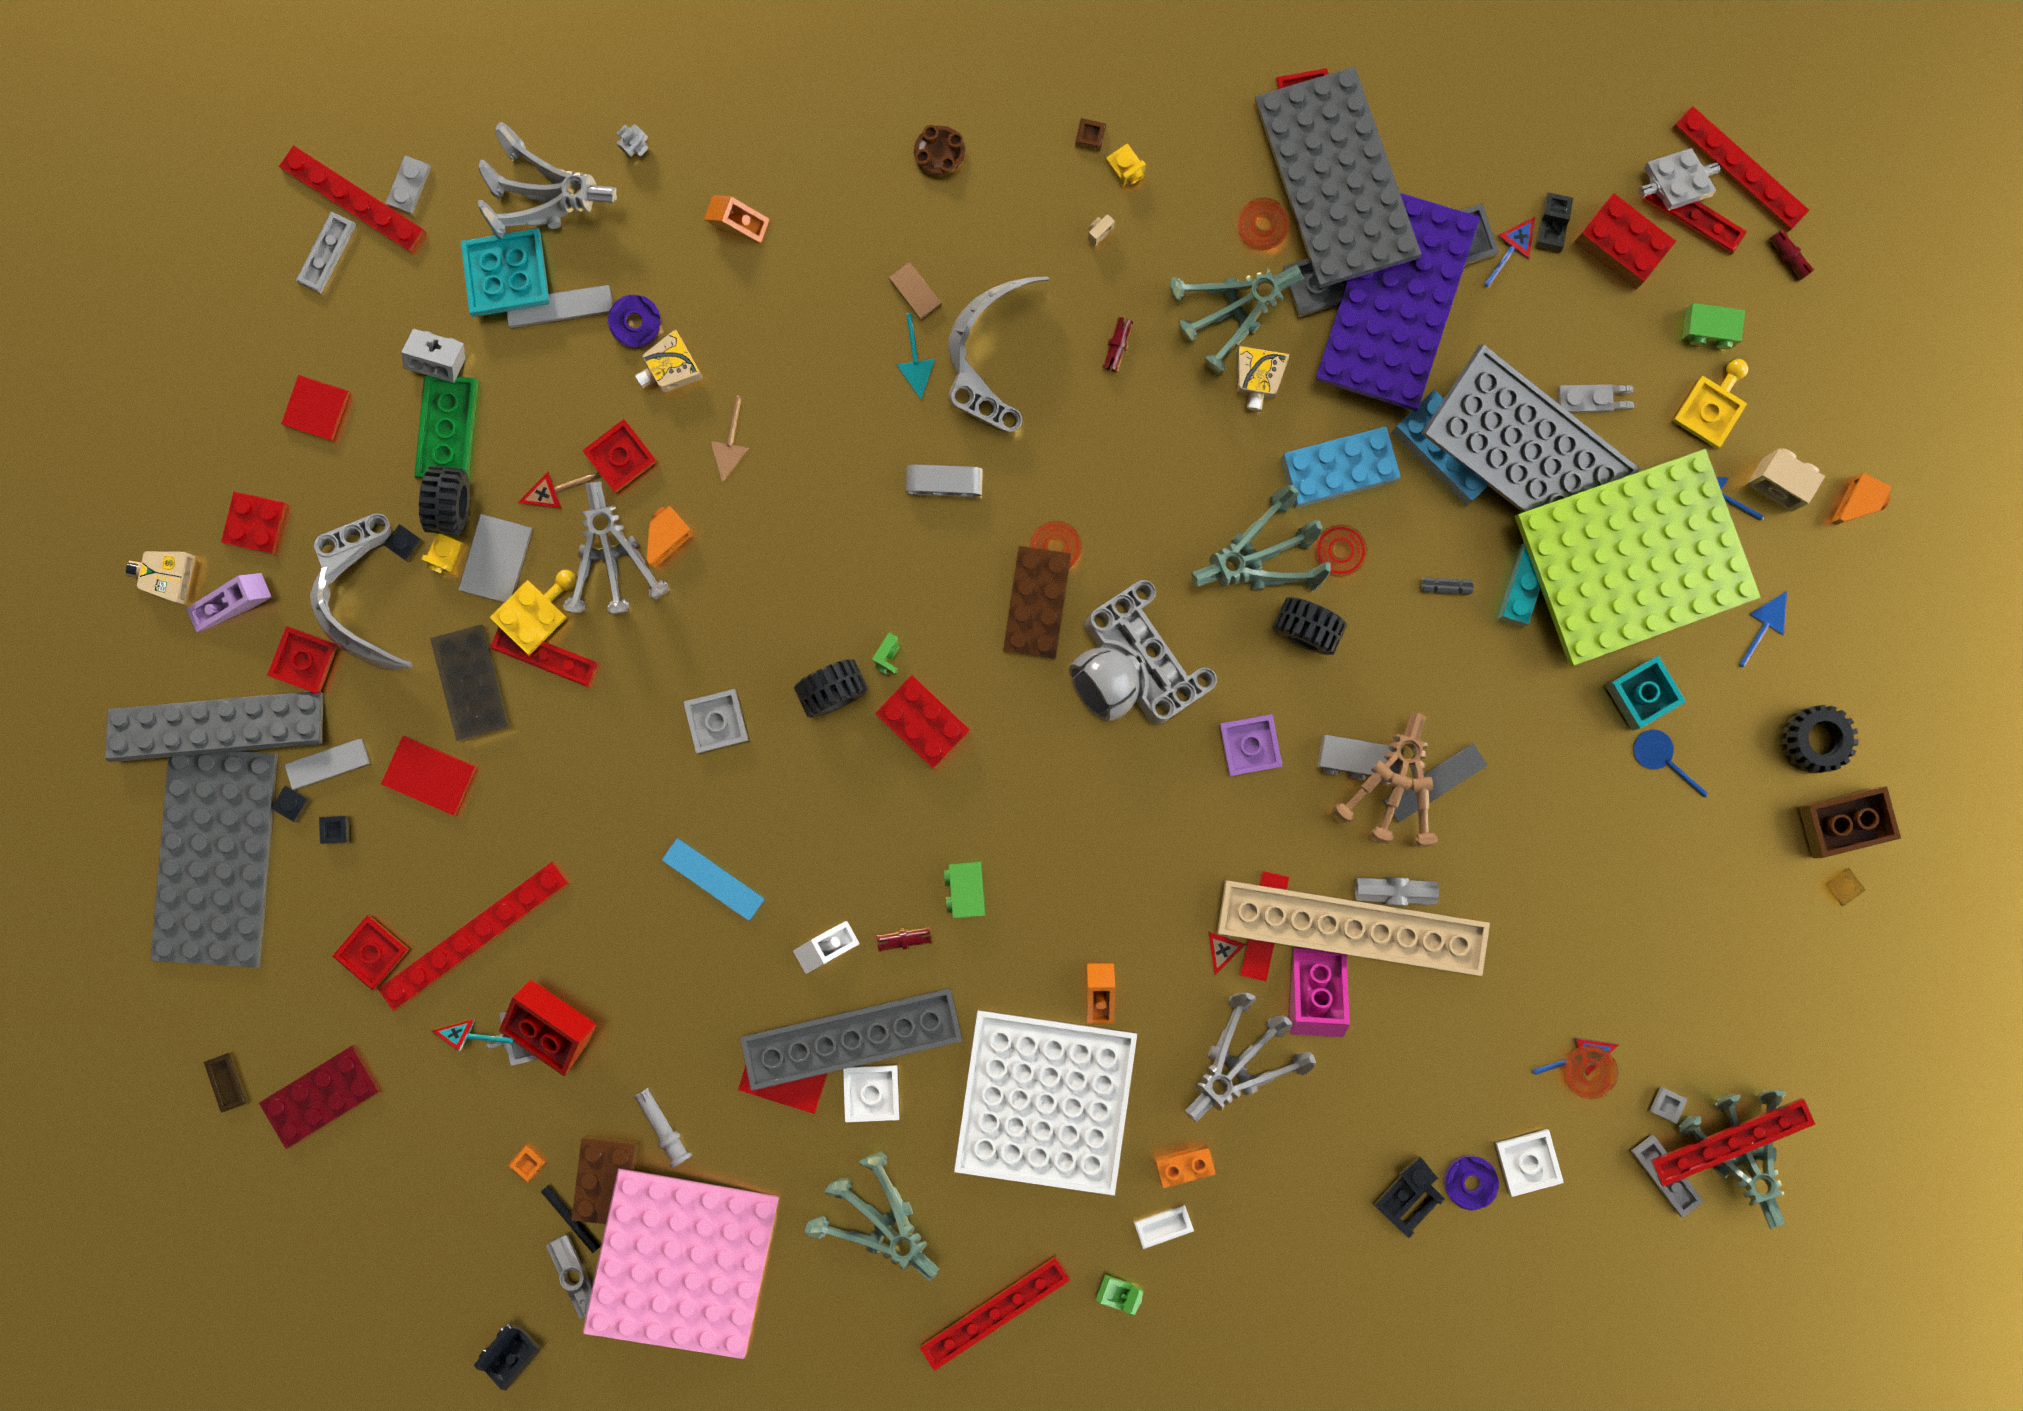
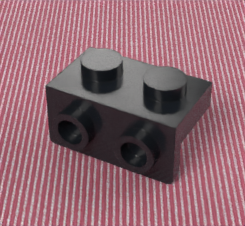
(508, 1355)

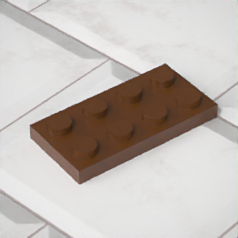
(1037, 602)

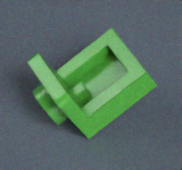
(1120, 1295)

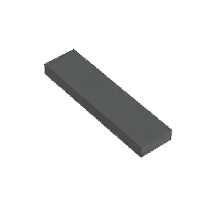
(1444, 777)

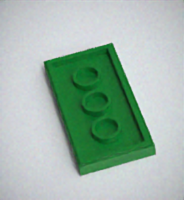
(446, 424)

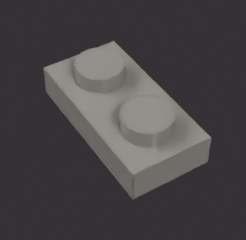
(408, 185)

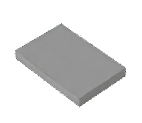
(495, 558)

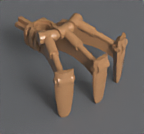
(1399, 782)

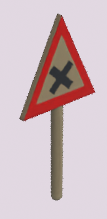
(1223, 950)

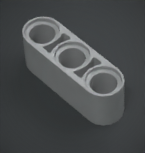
(944, 480)

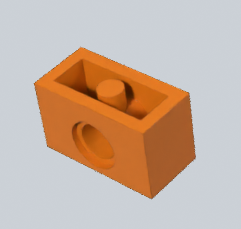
(1185, 1166)

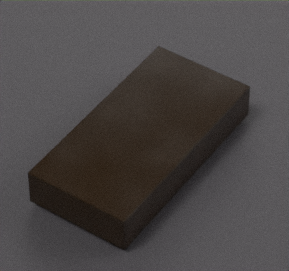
(226, 1082)

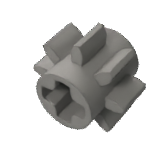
(632, 140)

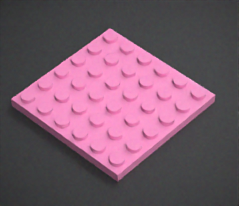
(680, 1264)

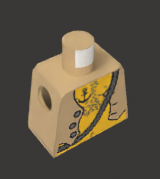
(669, 365)
(1259, 374)

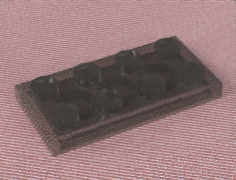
(470, 682)

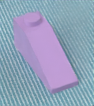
(229, 601)

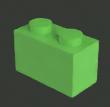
(1713, 325)
(966, 890)

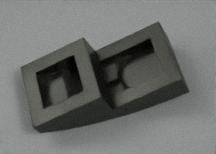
(1554, 222)

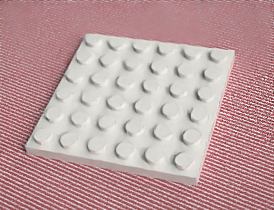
(1045, 1102)

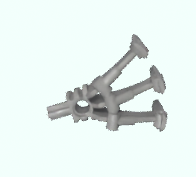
(558, 196)
(608, 554)
(1277, 1026)

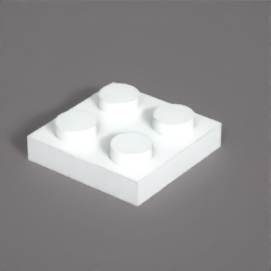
(871, 1093)
(1529, 1162)

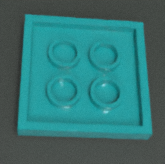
(505, 272)

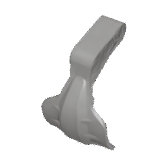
(966, 377)
(331, 567)

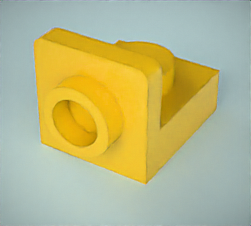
(1126, 165)
(443, 553)

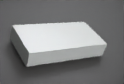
(1163, 1226)

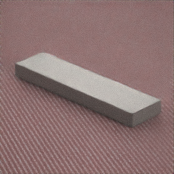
(565, 306)

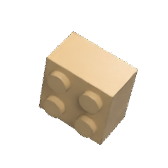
(1786, 479)

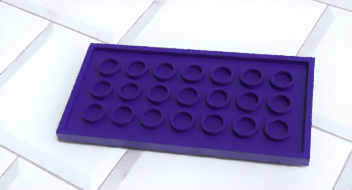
(1397, 315)

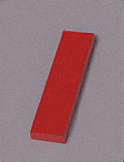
(1703, 222)
(549, 659)
(1259, 953)

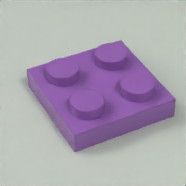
(1251, 745)

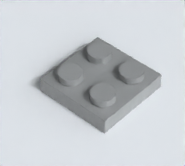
(716, 721)

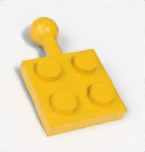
(1711, 408)
(530, 616)

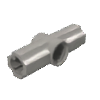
(1396, 891)
(565, 1259)

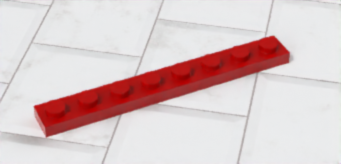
(473, 936)

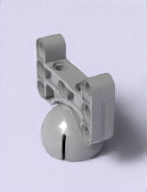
(1124, 672)

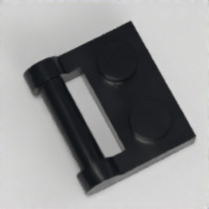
(1399, 1200)

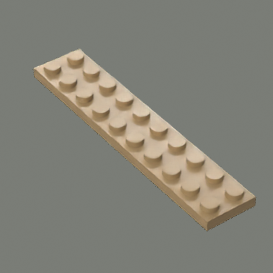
(1353, 928)

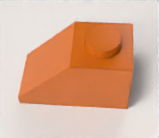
(736, 218)
(1862, 499)
(665, 534)
(1100, 993)

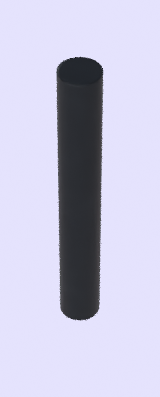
(566, 1214)

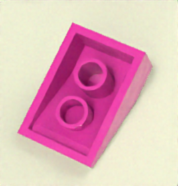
(1319, 993)

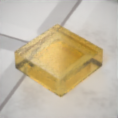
(1845, 886)

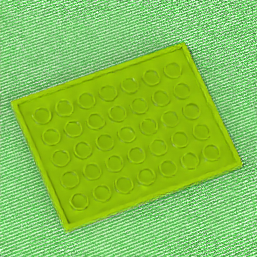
(1637, 557)

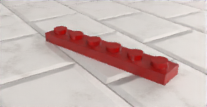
(1741, 168)
(352, 199)
(1732, 1142)
(994, 1313)

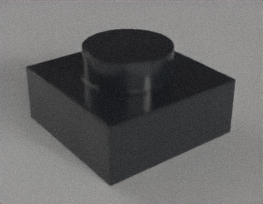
(403, 542)
(290, 804)
(334, 829)
(1418, 1175)

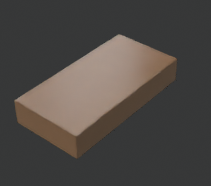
(915, 291)

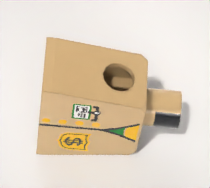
(163, 574)

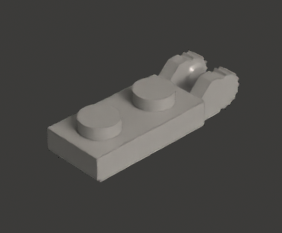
(1593, 398)

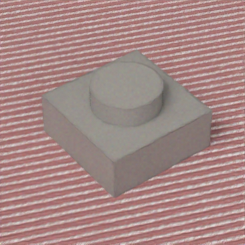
(1668, 1105)

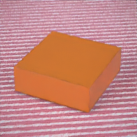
(527, 1163)

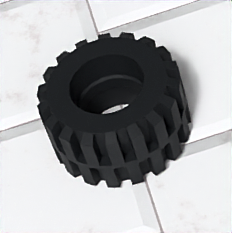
(444, 500)
(1309, 626)
(830, 688)
(1841, 739)

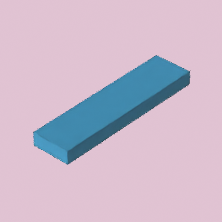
(713, 879)

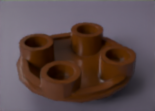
(939, 150)

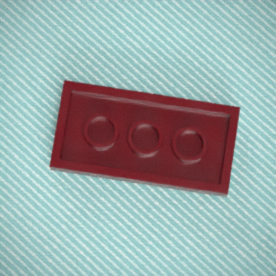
(319, 1097)

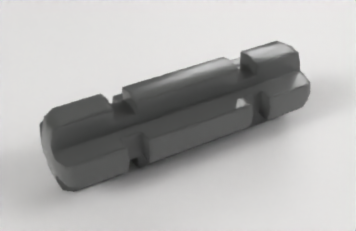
(1447, 585)

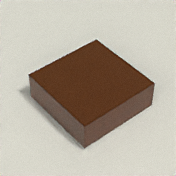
(1090, 134)

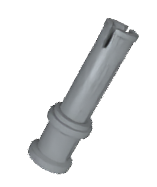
(668, 1138)

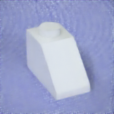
(826, 947)

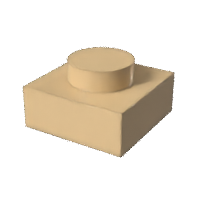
(1100, 229)

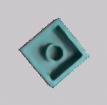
(1645, 693)

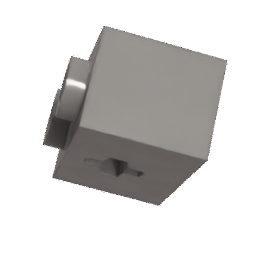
(433, 355)

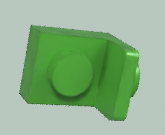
(887, 650)

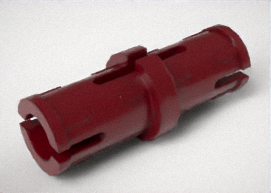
(1791, 254)
(1117, 345)
(904, 939)

